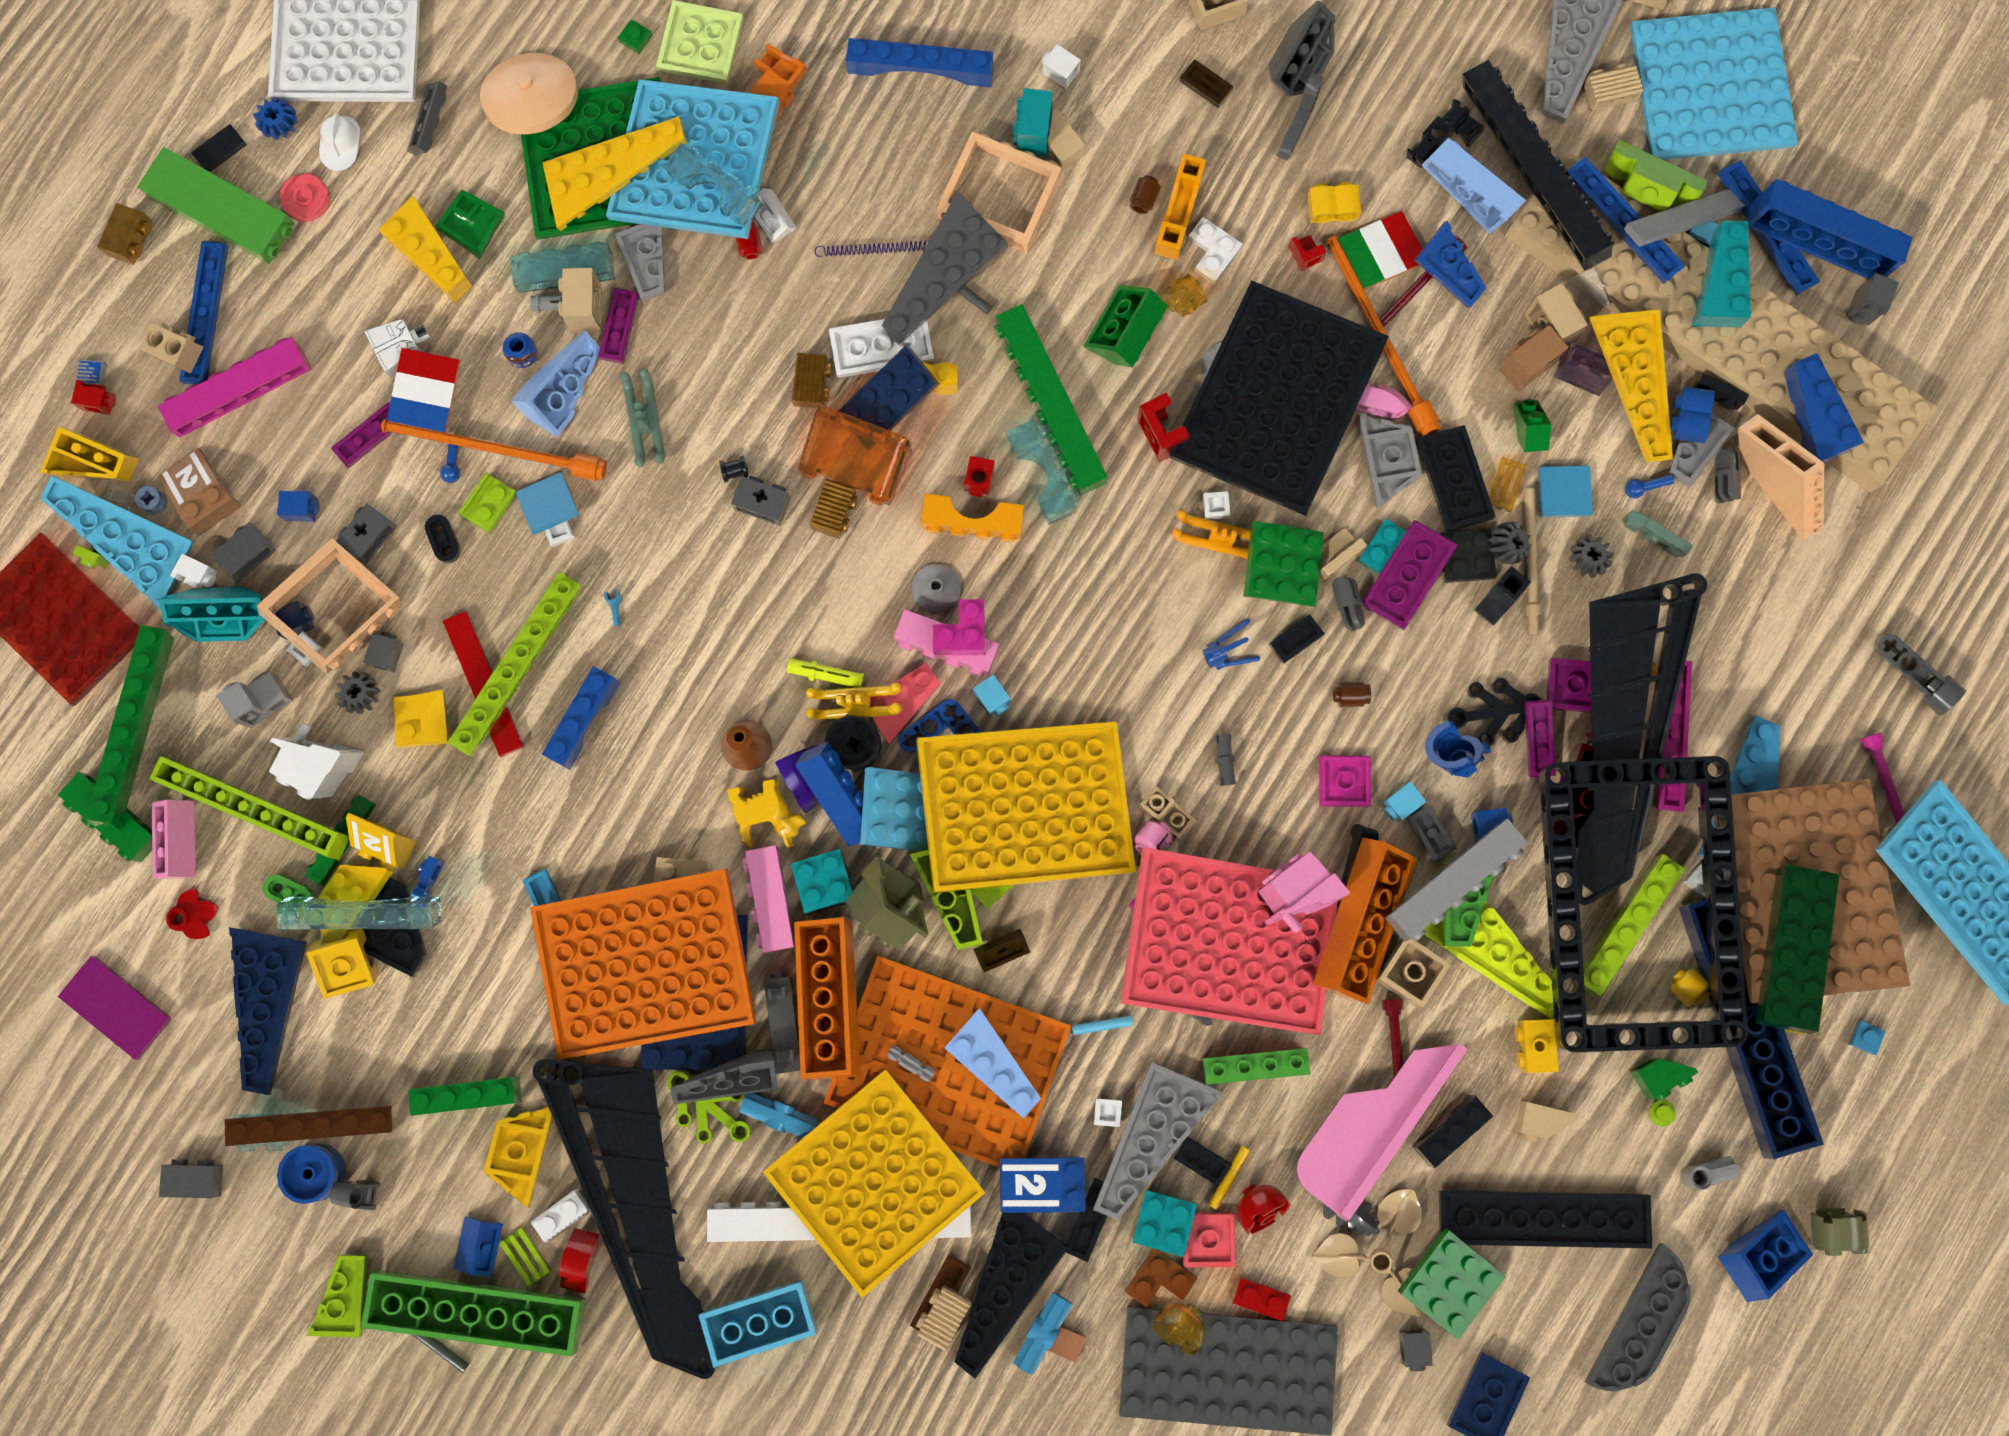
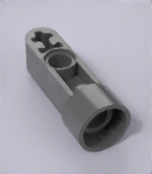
(1939, 691)

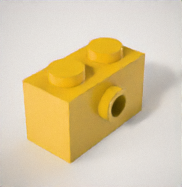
(1536, 1046)

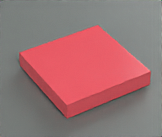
(1212, 1241)

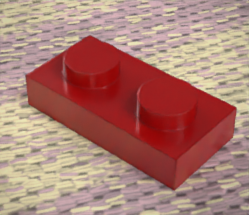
(1261, 1299)

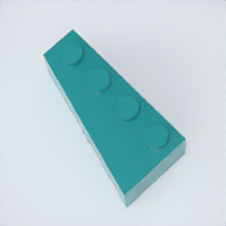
(1726, 280)

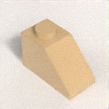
(1541, 1121)

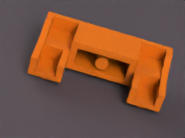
(779, 76)

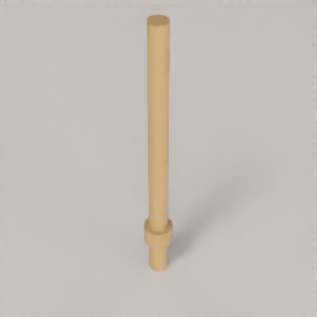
(1533, 609)

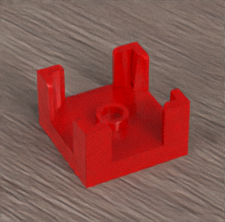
(1150, 418)

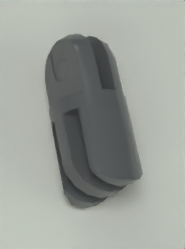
(1727, 476)
(1349, 602)

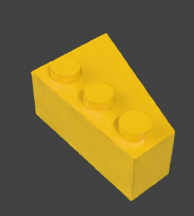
(84, 457)

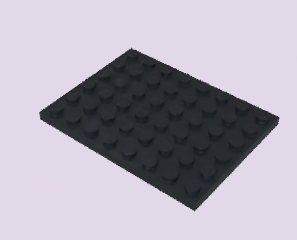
(1279, 397)

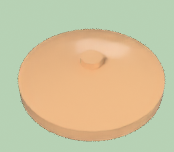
(529, 93)

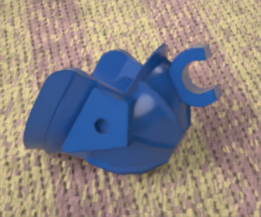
(1455, 752)

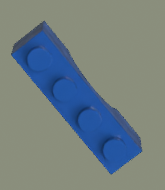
(590, 699)

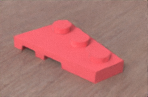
(916, 690)

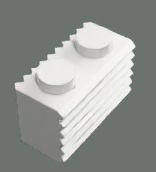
(561, 1215)

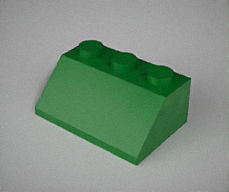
(1126, 325)

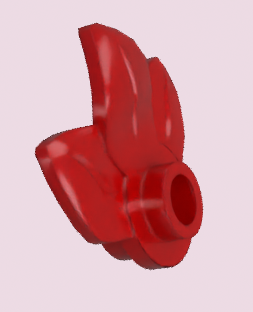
(195, 914)

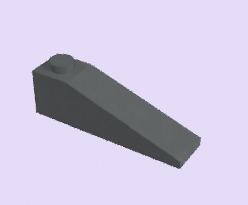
(740, 1076)

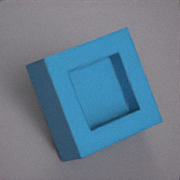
(1867, 1038)

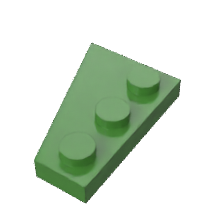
(1462, 922)

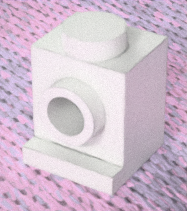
(194, 572)

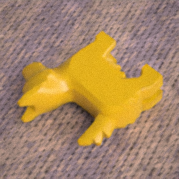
(763, 808)

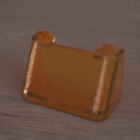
(855, 454)

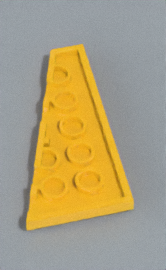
(603, 169)

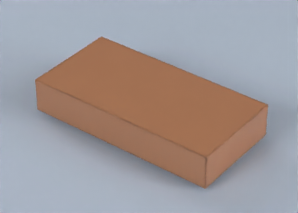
(1068, 1344)

